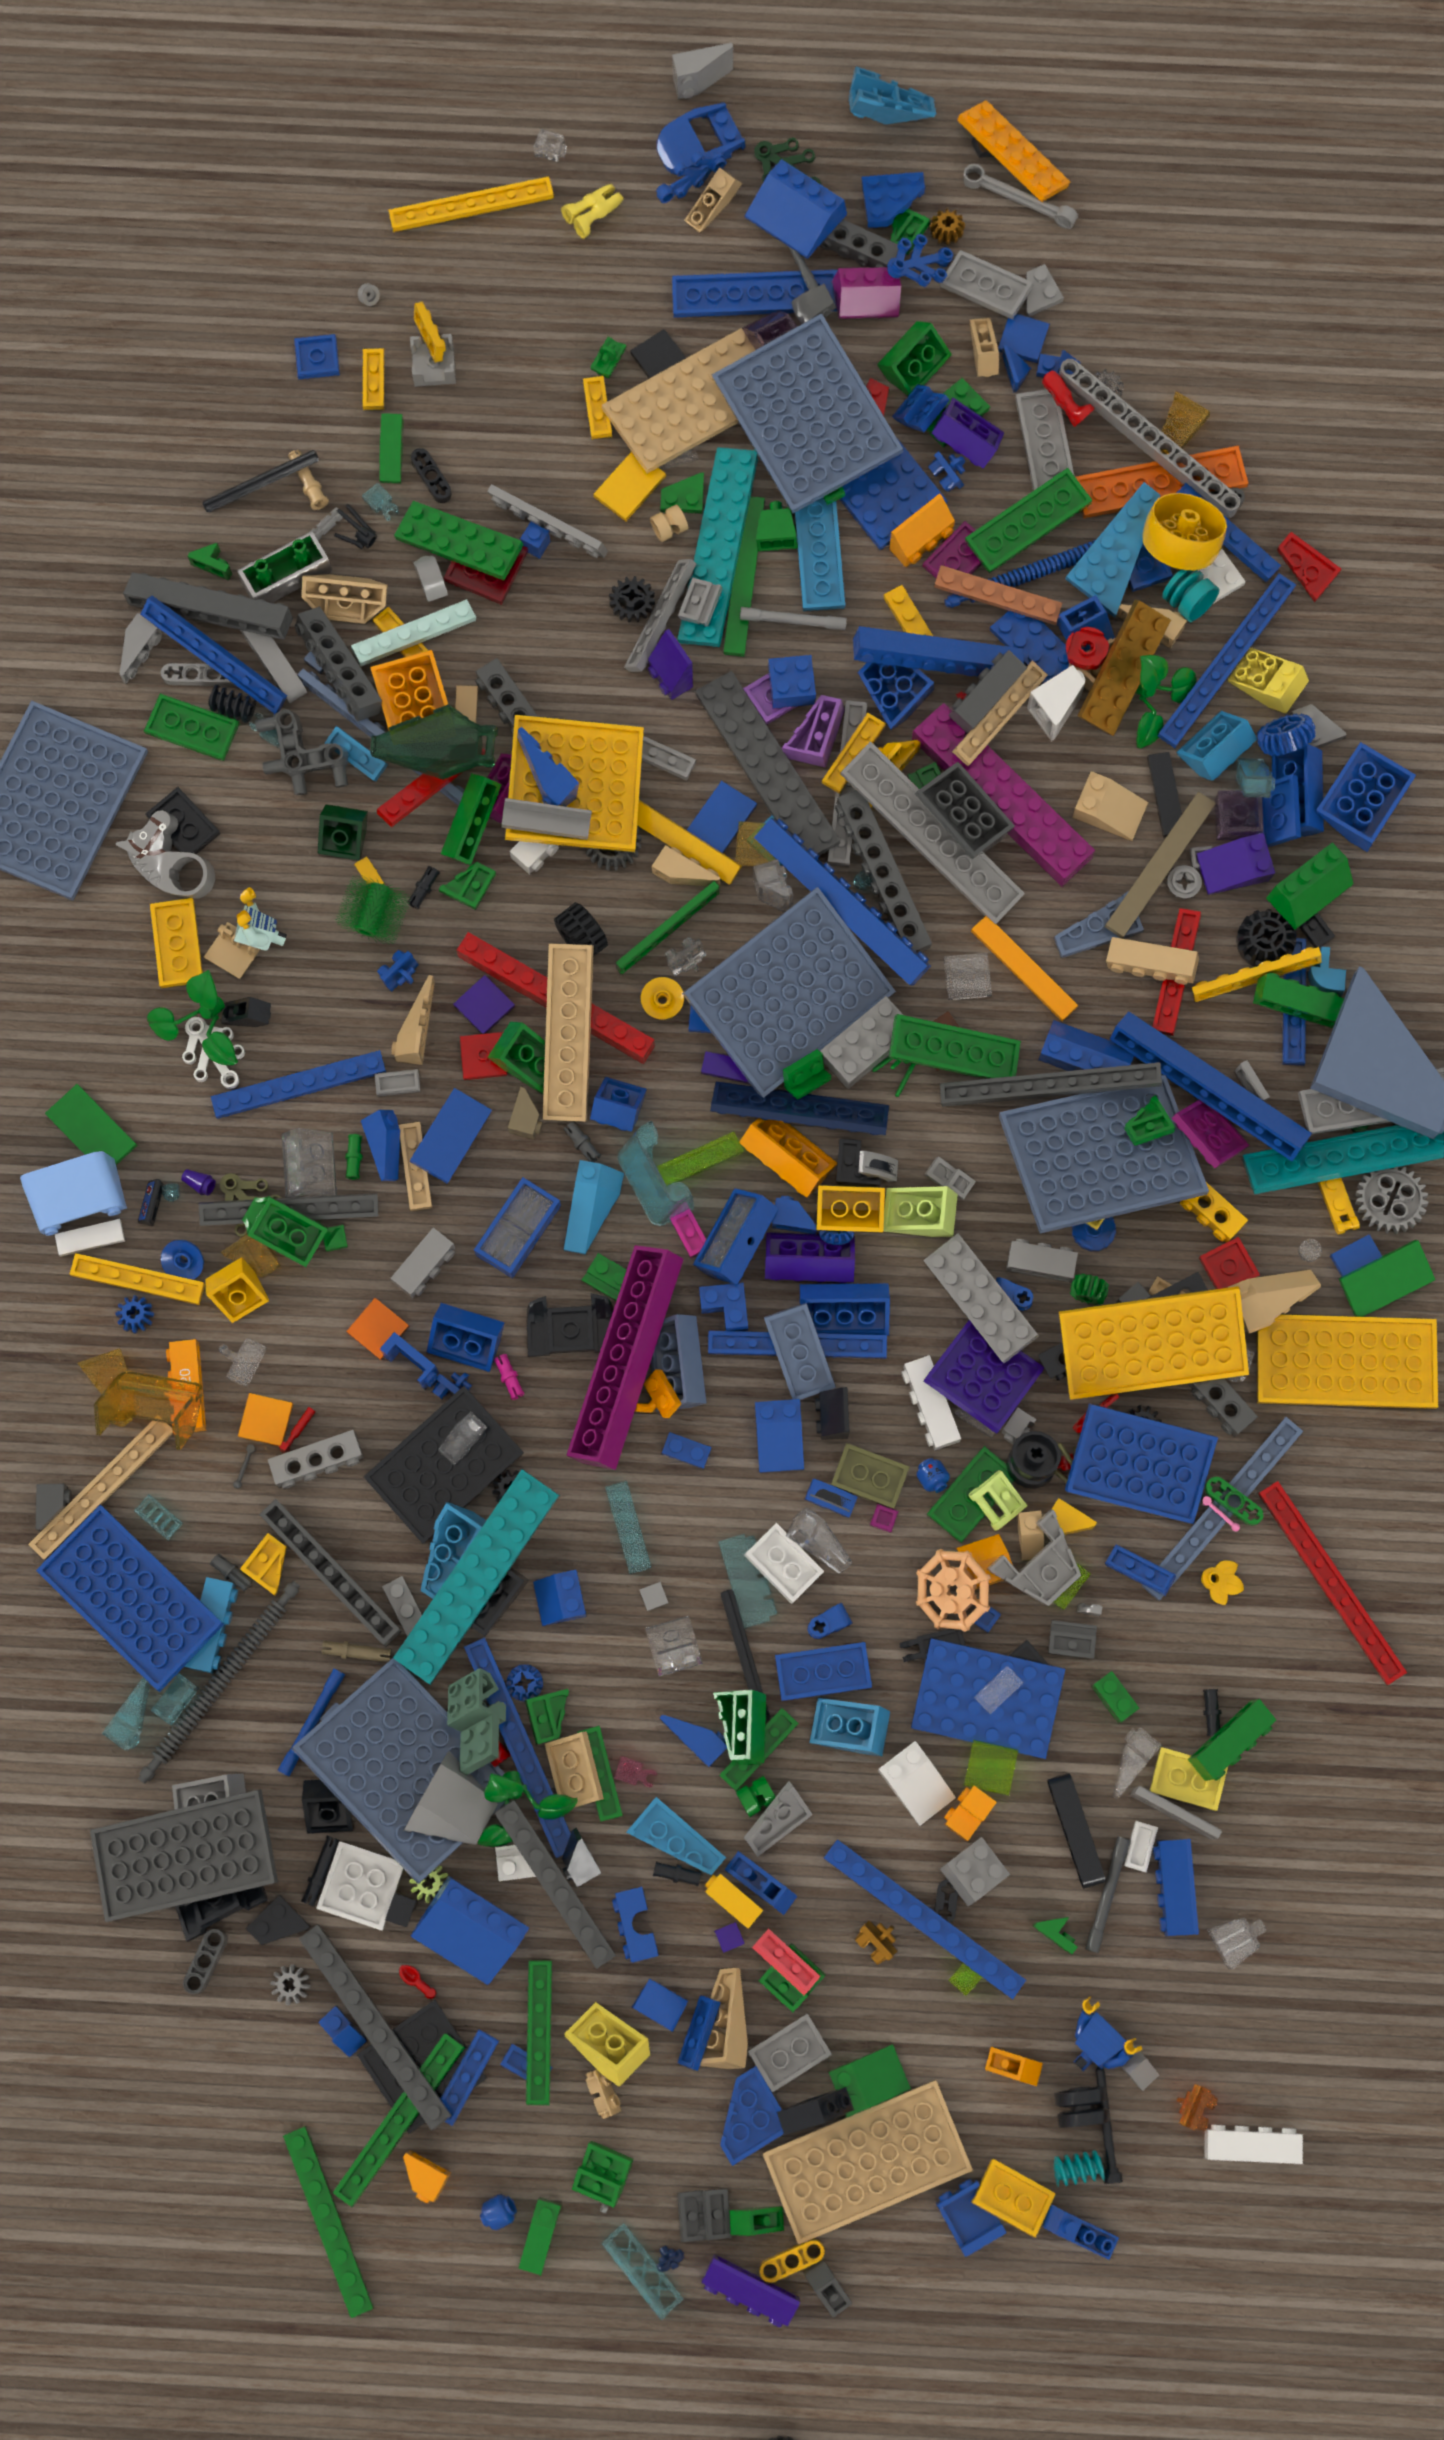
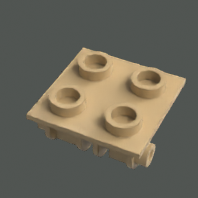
(230, 955)

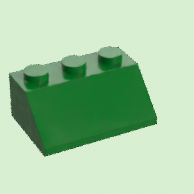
(914, 357)

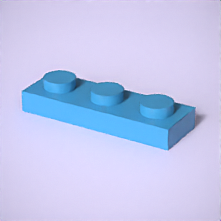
(357, 754)

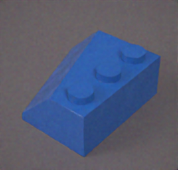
(895, 690)

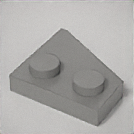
(1044, 291)

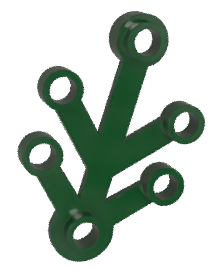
(771, 155)

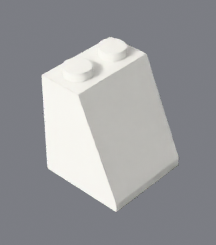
(1056, 699)

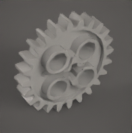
(1411, 1207)

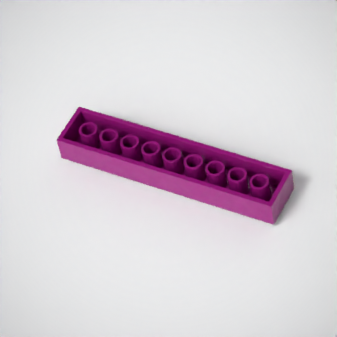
(1036, 824)
(625, 1357)

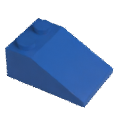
(779, 1435)

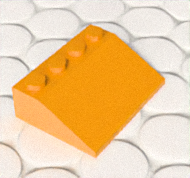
(409, 687)

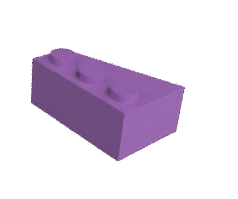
(817, 733)

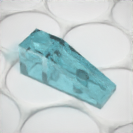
(129, 1720)

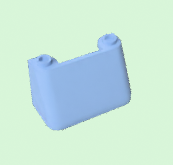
(73, 1190)

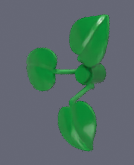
(1152, 672)
(203, 991)
(510, 1787)

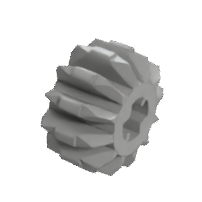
(298, 1983)

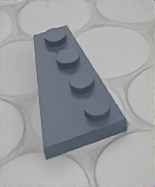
(1092, 931)

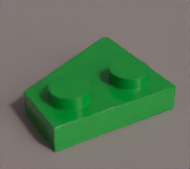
(685, 494)
(470, 885)
(547, 1715)

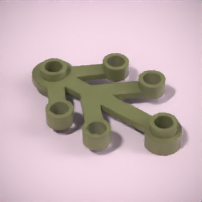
(236, 1190)

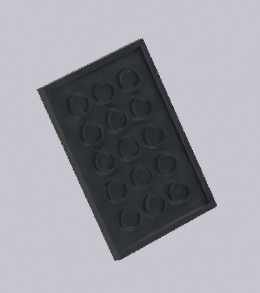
(422, 1480)

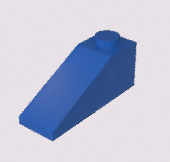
(384, 1142)
(699, 1740)
(761, 1883)

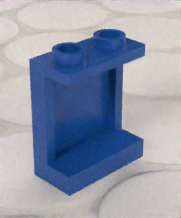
(397, 1345)
(967, 2222)

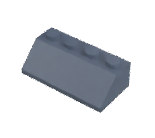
(680, 1359)

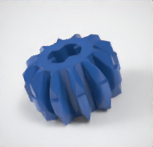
(140, 1319)

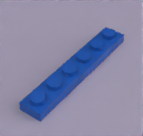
(1243, 546)

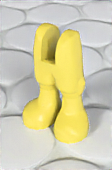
(599, 208)

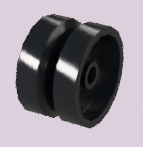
(1033, 1459)
(1081, 2103)

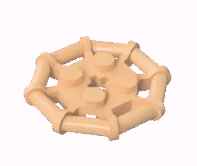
(965, 1590)

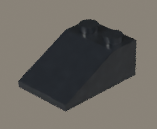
(500, 1601)

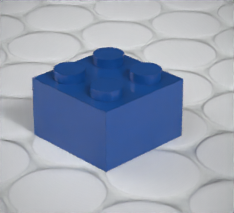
(791, 681)

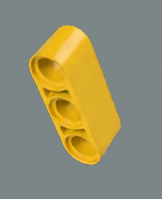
(779, 2260)

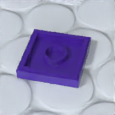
(484, 1005)

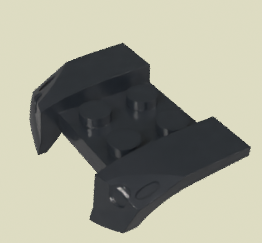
(567, 1327)
(201, 1914)

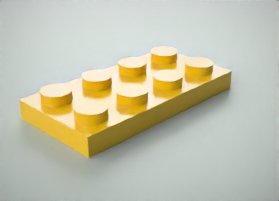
(176, 941)

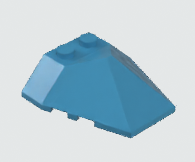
(887, 101)

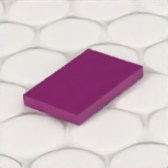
(954, 553)

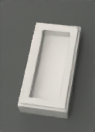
(1140, 1846)

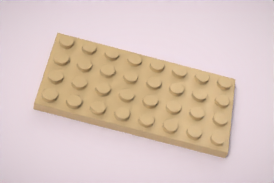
(677, 405)
(867, 2162)

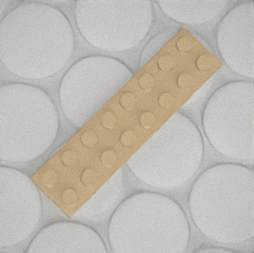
(568, 1032)

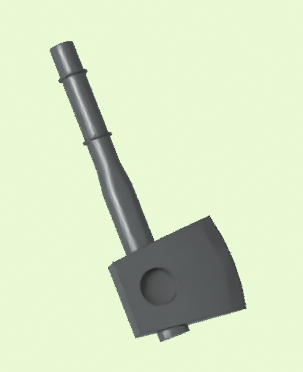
(815, 300)

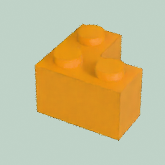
(970, 1812)

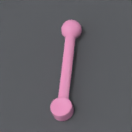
(1207, 1502)

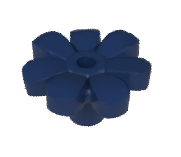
(669, 2259)

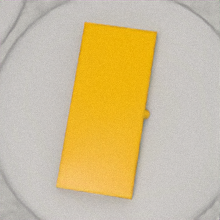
(367, 870)

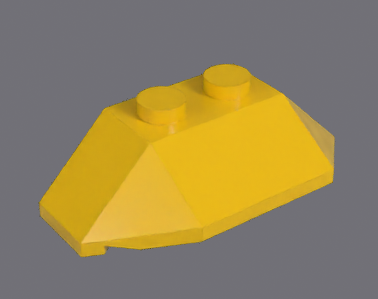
(900, 753)

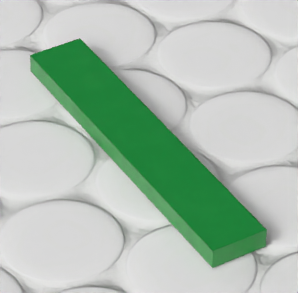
(667, 928)
(539, 2033)

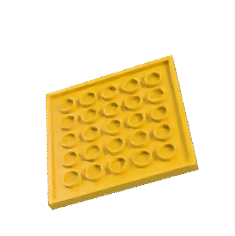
(608, 772)

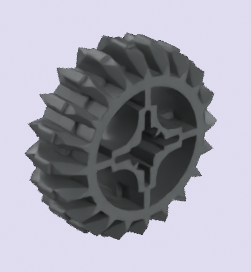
(618, 859)

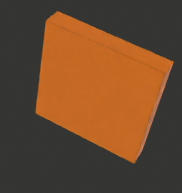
(376, 1326)

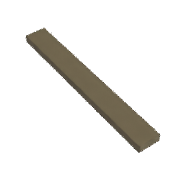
(1160, 865)

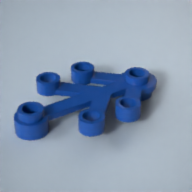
(693, 175)
(898, 267)

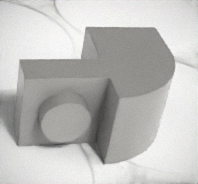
(430, 577)

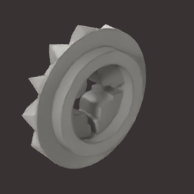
(1191, 876)

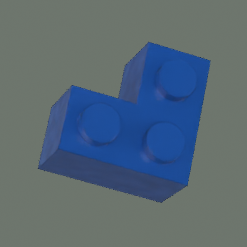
(726, 1299)

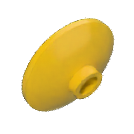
(662, 988)

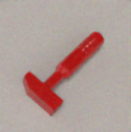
(299, 1427)

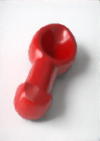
(412, 1977)

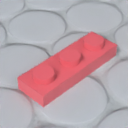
(786, 1962)

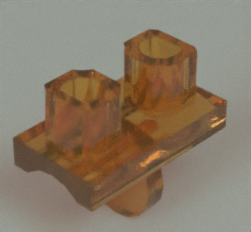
(1193, 2107)

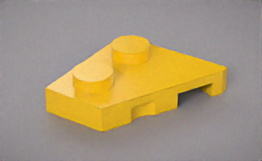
(266, 1563)

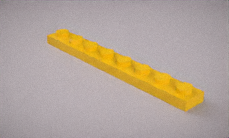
(471, 204)

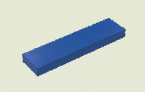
(468, 2073)

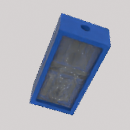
(517, 1227)
(736, 1236)

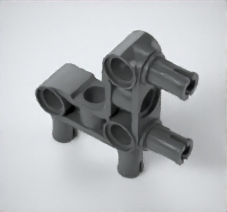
(292, 746)

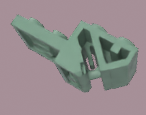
(475, 1719)

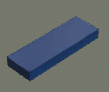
(1140, 1570)
(699, 2033)

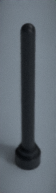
(1112, 2173)

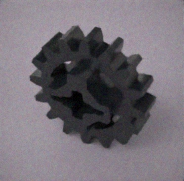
(640, 603)

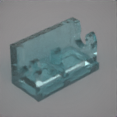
(175, 1699)

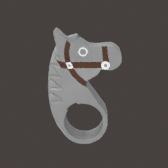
(152, 857)

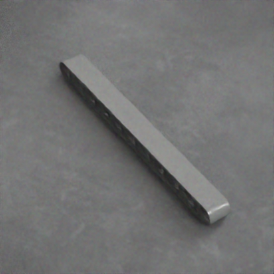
(1143, 429)

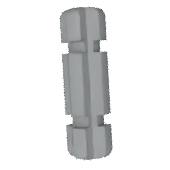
(326, 524)

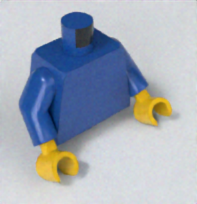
(1100, 2041)

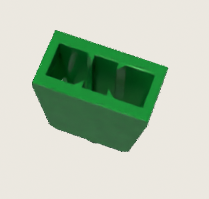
(776, 529)

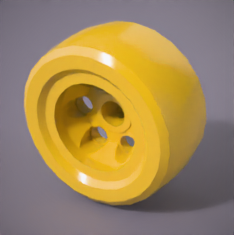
(1174, 522)

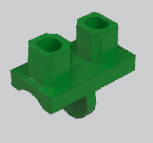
(608, 357)

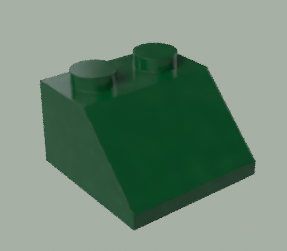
(342, 832)

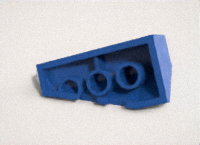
(553, 781)

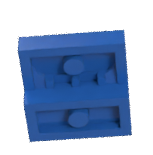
(920, 408)

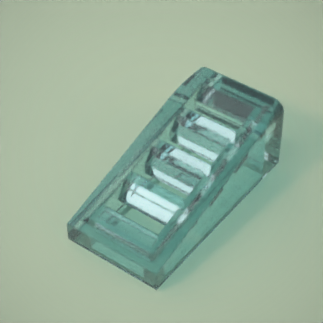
(167, 1535)

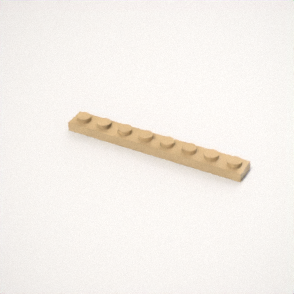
(101, 1488)

